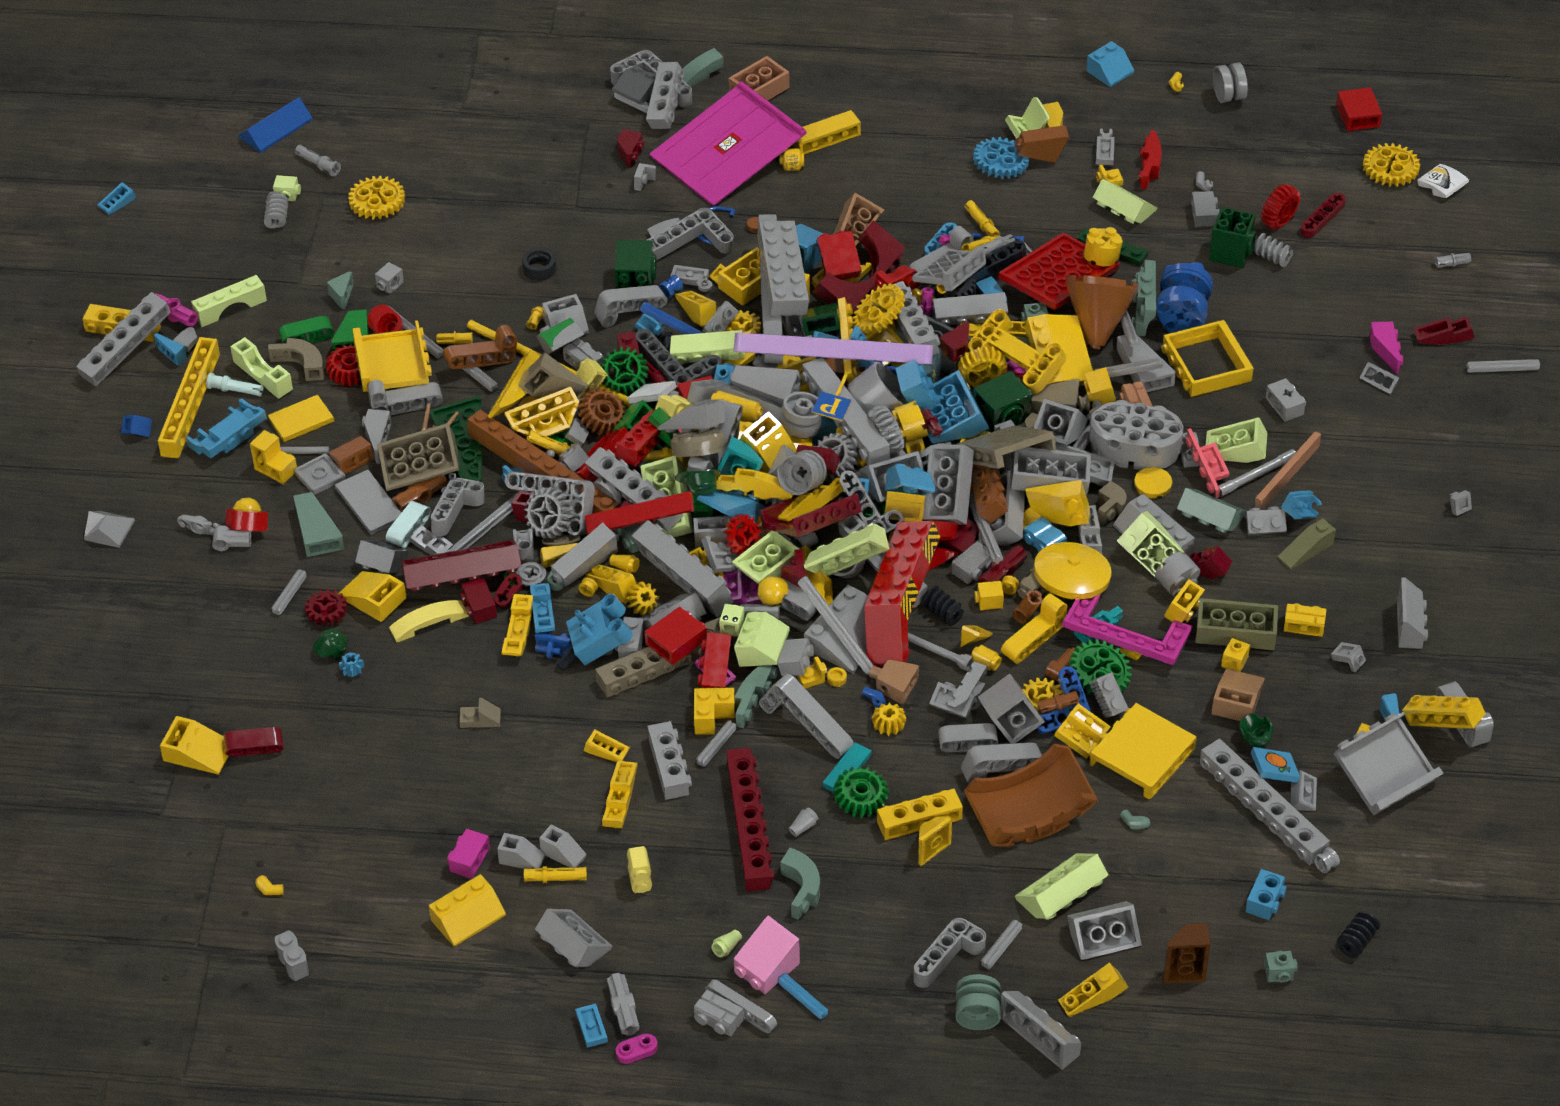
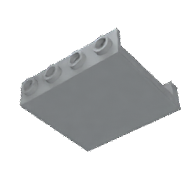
(1385, 764)

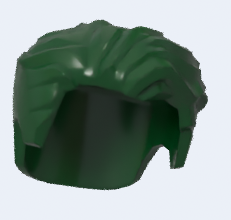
(330, 643)
(1256, 730)

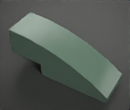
(700, 67)

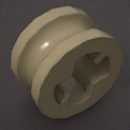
(1083, 403)

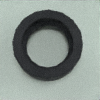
(539, 273)

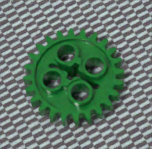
(1095, 656)

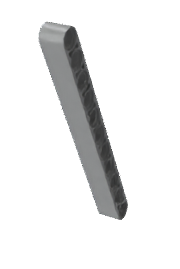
(771, 324)

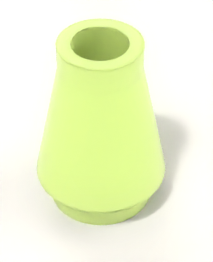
(725, 944)

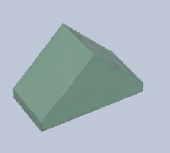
(340, 289)

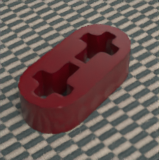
(505, 588)

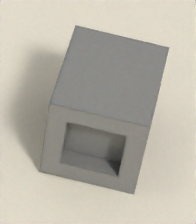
(389, 278)

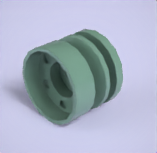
(978, 1002)

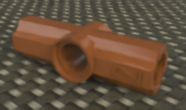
(419, 491)

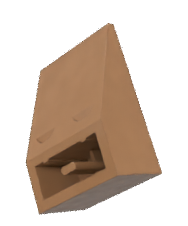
(1237, 694)

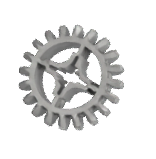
(888, 427)
(845, 449)
(555, 503)

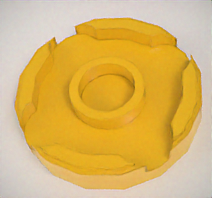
(1153, 482)

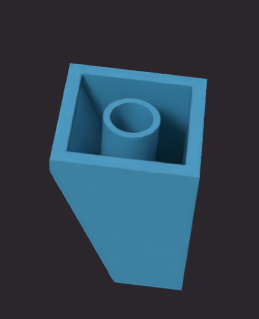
(807, 243)

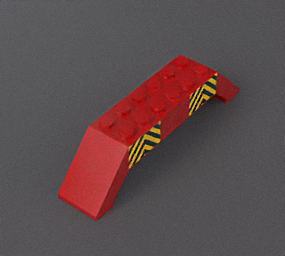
(898, 587)

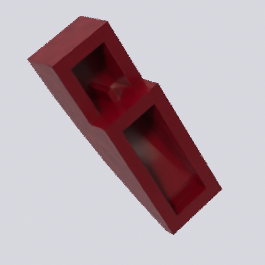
(1444, 331)

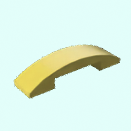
(426, 616)

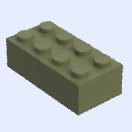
(1242, 621)

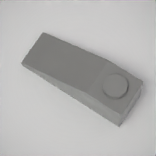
(377, 427)

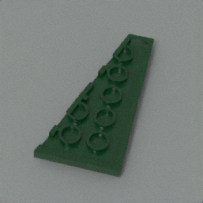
(468, 448)

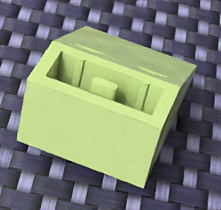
(1149, 542)

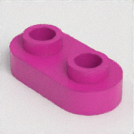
(637, 1048)

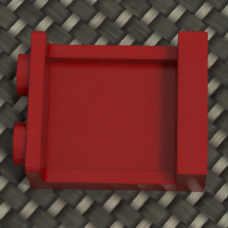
(839, 255)

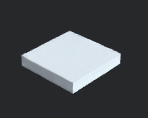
(651, 392)

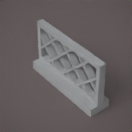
(951, 269)

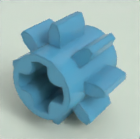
(351, 664)

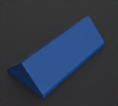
(277, 125)

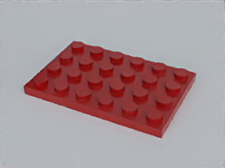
(1045, 270)

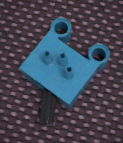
(594, 632)

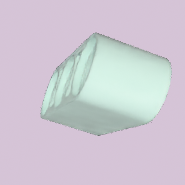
(407, 524)

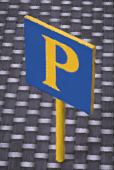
(832, 405)

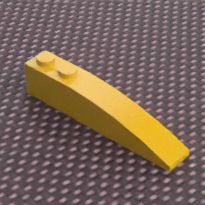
(512, 392)

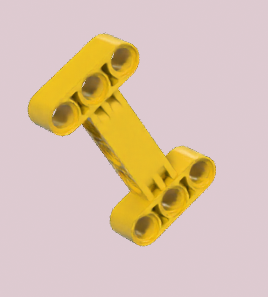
(1019, 351)

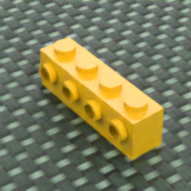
(1444, 711)

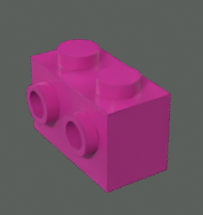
(468, 853)

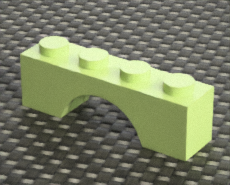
(211, 306)
(247, 357)

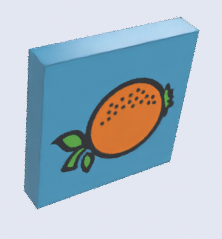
(1275, 765)

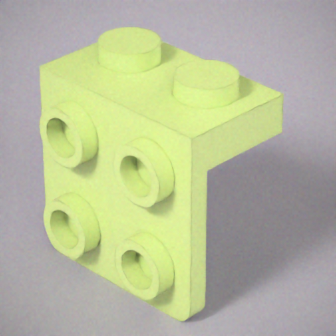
(1033, 118)

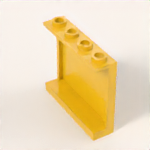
(392, 358)
(1144, 748)

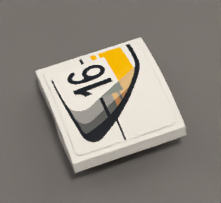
(1443, 180)

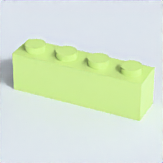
(695, 347)

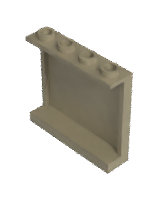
(990, 447)

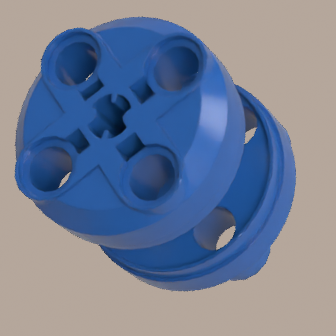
(1183, 296)

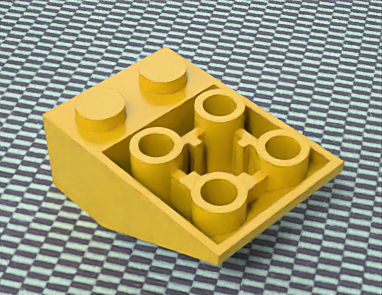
(766, 439)
(375, 594)
(193, 746)

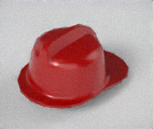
(384, 320)

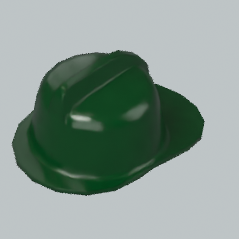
(699, 481)

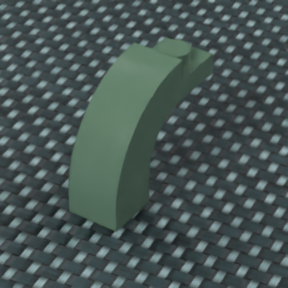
(803, 871)

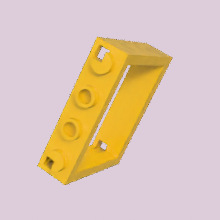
(1201, 334)

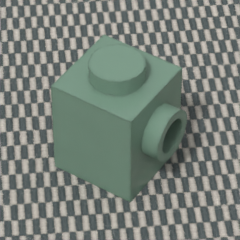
(1033, 310)

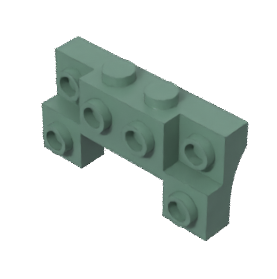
(1145, 297)

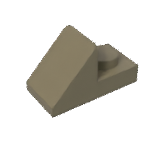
(483, 716)

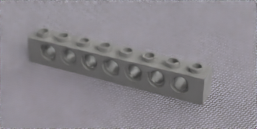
(1263, 801)

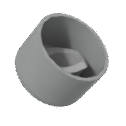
(876, 388)

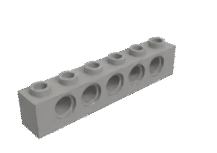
(914, 323)
(121, 348)
(598, 466)

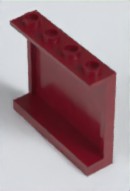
(828, 514)

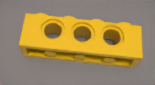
(104, 319)
(910, 815)

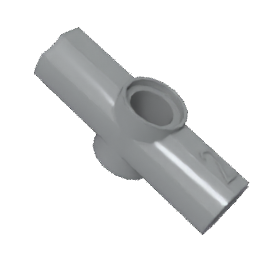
(623, 1004)

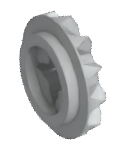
(527, 569)

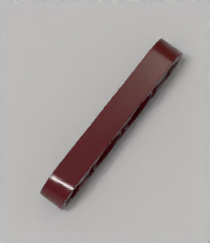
(1326, 217)

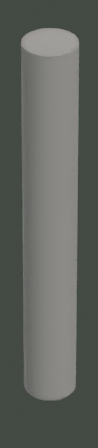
(305, 450)

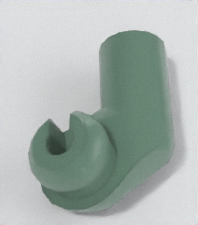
(1135, 822)

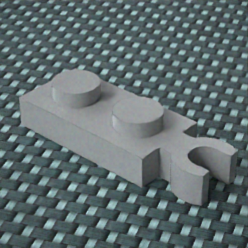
(1105, 148)

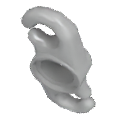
(192, 520)

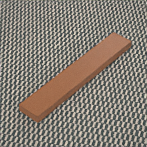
(1288, 471)

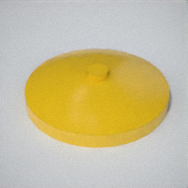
(1072, 570)

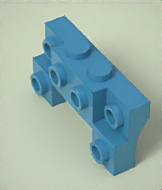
(229, 431)

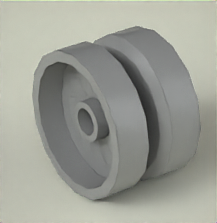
(1230, 82)
(798, 416)

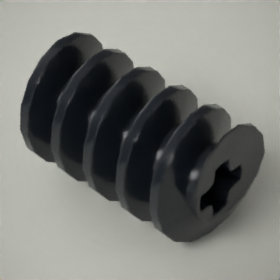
(943, 605)
(1358, 934)

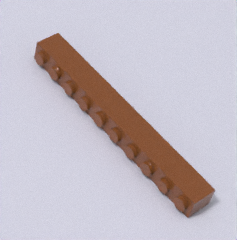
(526, 456)

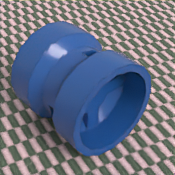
(671, 286)

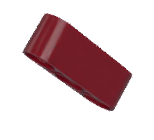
(253, 741)

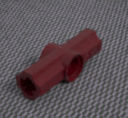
(1007, 567)

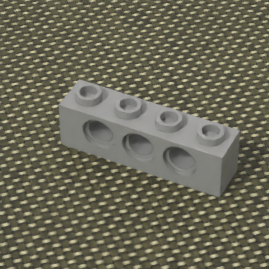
(665, 95)
(668, 760)

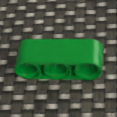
(309, 330)

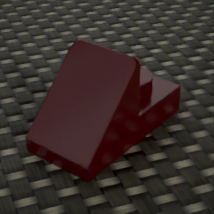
(796, 570)

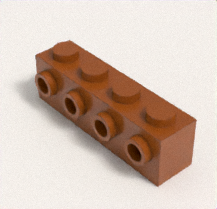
(988, 492)

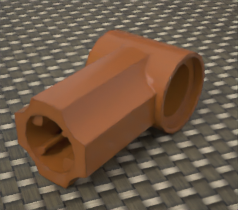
(1027, 607)
(1055, 666)

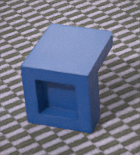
(136, 425)

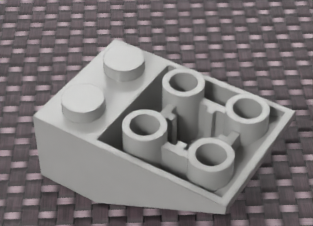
(698, 416)

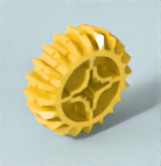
(982, 365)

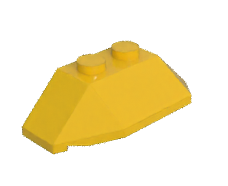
(545, 415)

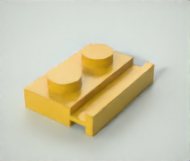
(909, 505)

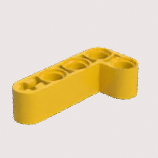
(1037, 630)

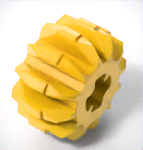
(648, 596)
(889, 719)

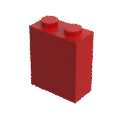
(1359, 109)
(675, 635)

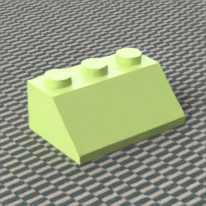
(1123, 202)
(760, 640)

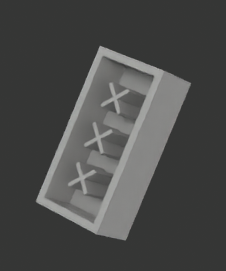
(1044, 467)

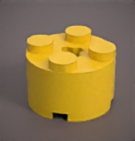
(1103, 246)
(910, 421)

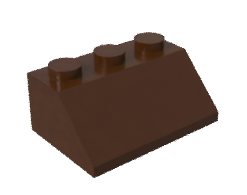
(1188, 955)

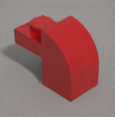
(246, 520)

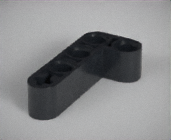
(1001, 259)

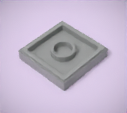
(319, 474)

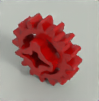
(741, 533)

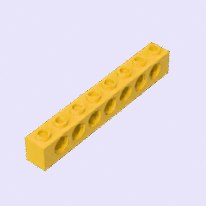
(188, 398)

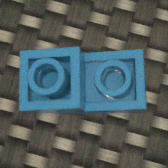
(988, 286)

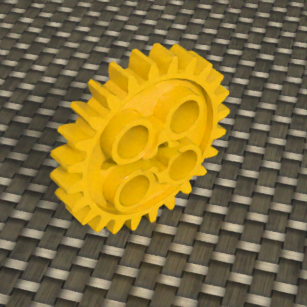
(1402, 169)
(376, 197)
(871, 315)

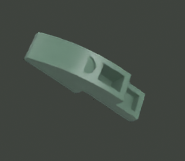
(751, 690)

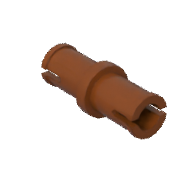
(1057, 702)

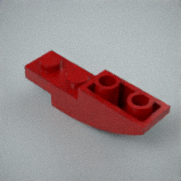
(1151, 159)

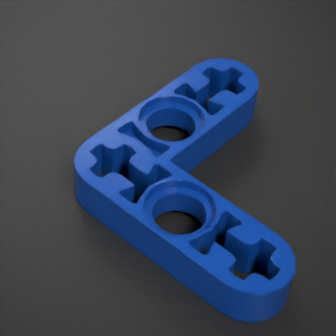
(1066, 711)

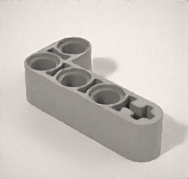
(957, 238)
(626, 300)
(403, 399)
(457, 493)
(866, 502)
(1482, 731)
(998, 758)
(956, 936)

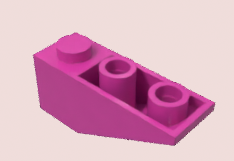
(1385, 344)

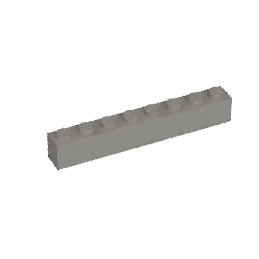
(856, 424)

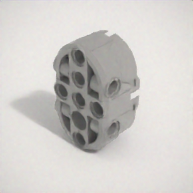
(1136, 434)

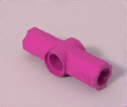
(179, 312)

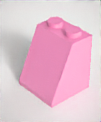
(767, 955)

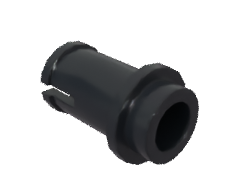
(666, 339)

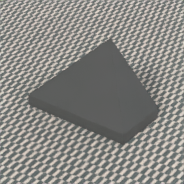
(1379, 377)

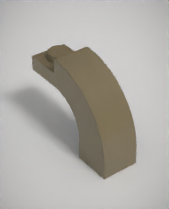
(300, 352)

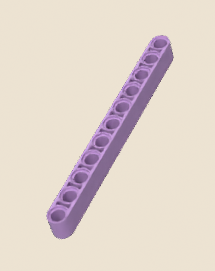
(832, 348)

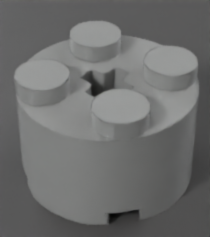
(1176, 572)

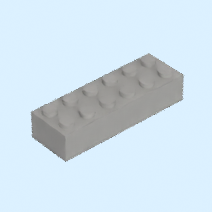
(782, 268)
(682, 567)

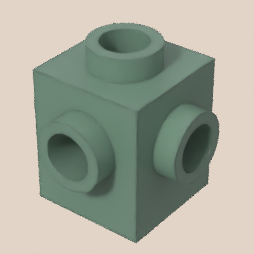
(1280, 966)

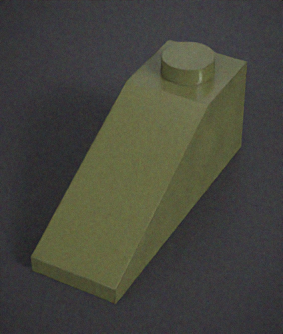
(1308, 544)

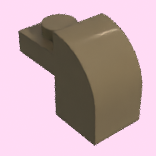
(1112, 502)

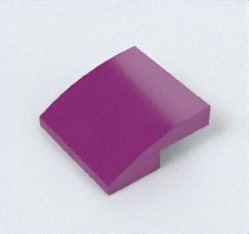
(742, 587)

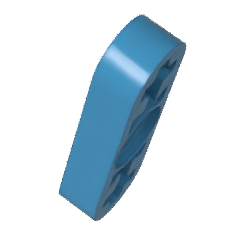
(930, 247)

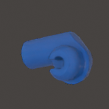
(876, 696)

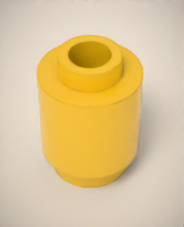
(986, 657)

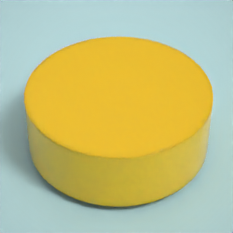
(836, 677)

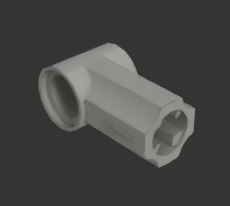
(226, 538)

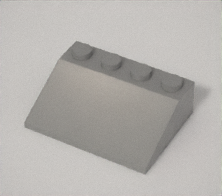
(851, 612)

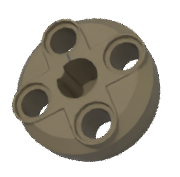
(698, 443)

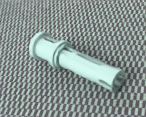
(226, 383)

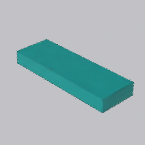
(855, 756)

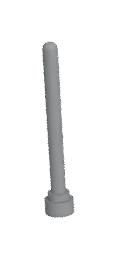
(963, 661)

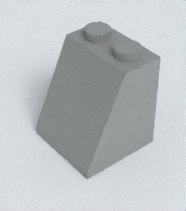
(1063, 420)
(1010, 709)

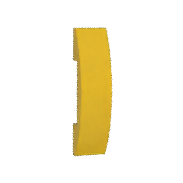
(519, 625)

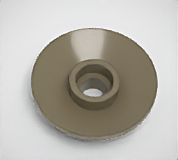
(561, 540)

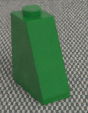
(344, 334)

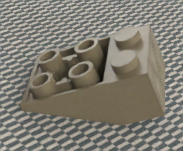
(549, 376)

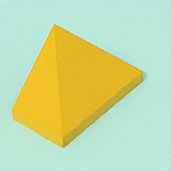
(972, 634)

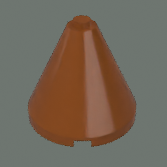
(1099, 305)

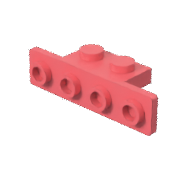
(1210, 461)

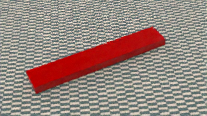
(641, 512)

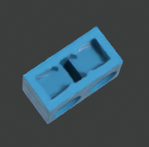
(1265, 894)

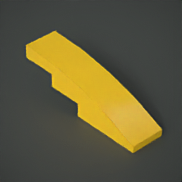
(811, 501)
(819, 580)
(619, 794)

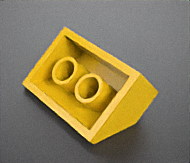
(466, 910)

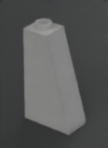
(1152, 379)
(767, 382)
(585, 555)

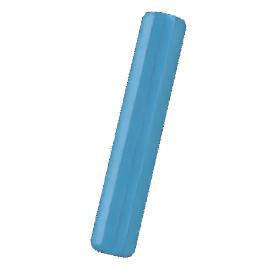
(803, 996)

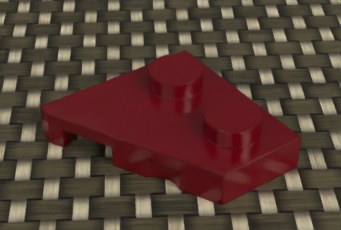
(964, 537)

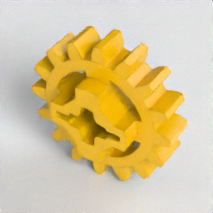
(745, 322)
(1041, 691)

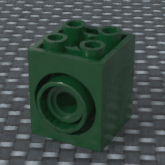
(1232, 237)
(634, 263)
(1003, 400)

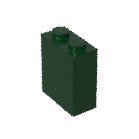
(821, 319)

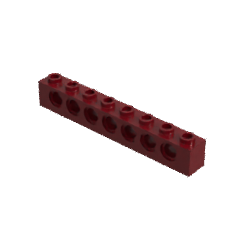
(748, 819)

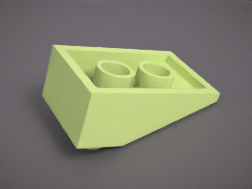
(1240, 441)
(766, 557)

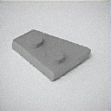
(719, 556)

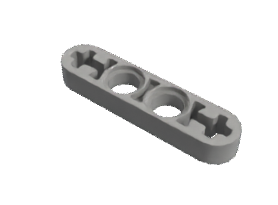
(752, 1012)

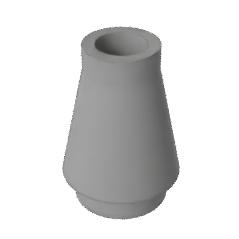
(805, 820)

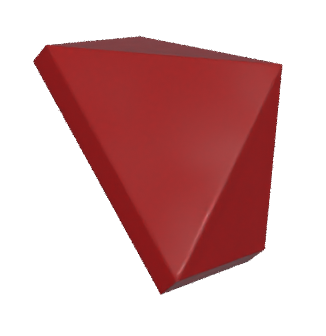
(941, 556)

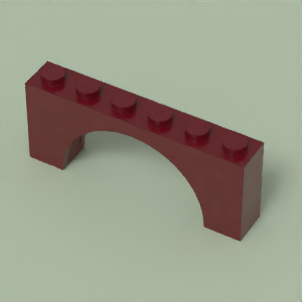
(882, 251)

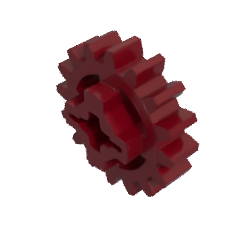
(326, 607)

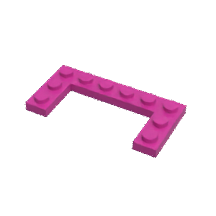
(1167, 651)

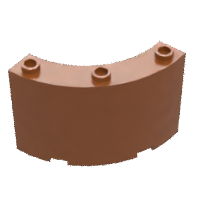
(1032, 799)

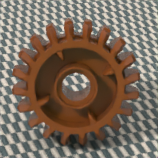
(601, 410)

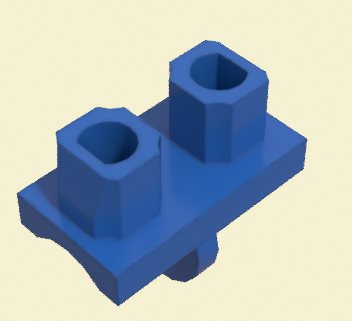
(552, 644)

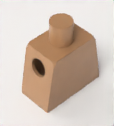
(895, 679)

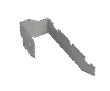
(970, 684)

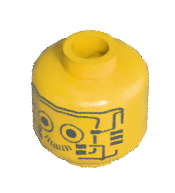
(792, 159)

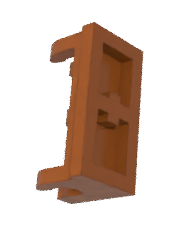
(352, 454)

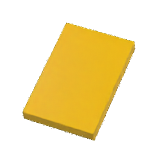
(300, 418)

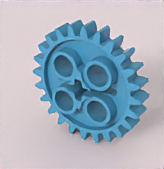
(999, 158)

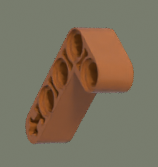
(483, 353)

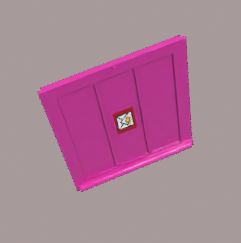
(728, 143)

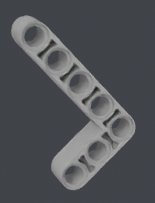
(649, 63)
(700, 222)
(703, 390)
(732, 417)
(573, 490)
(809, 713)

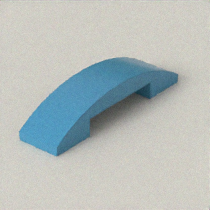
(542, 608)

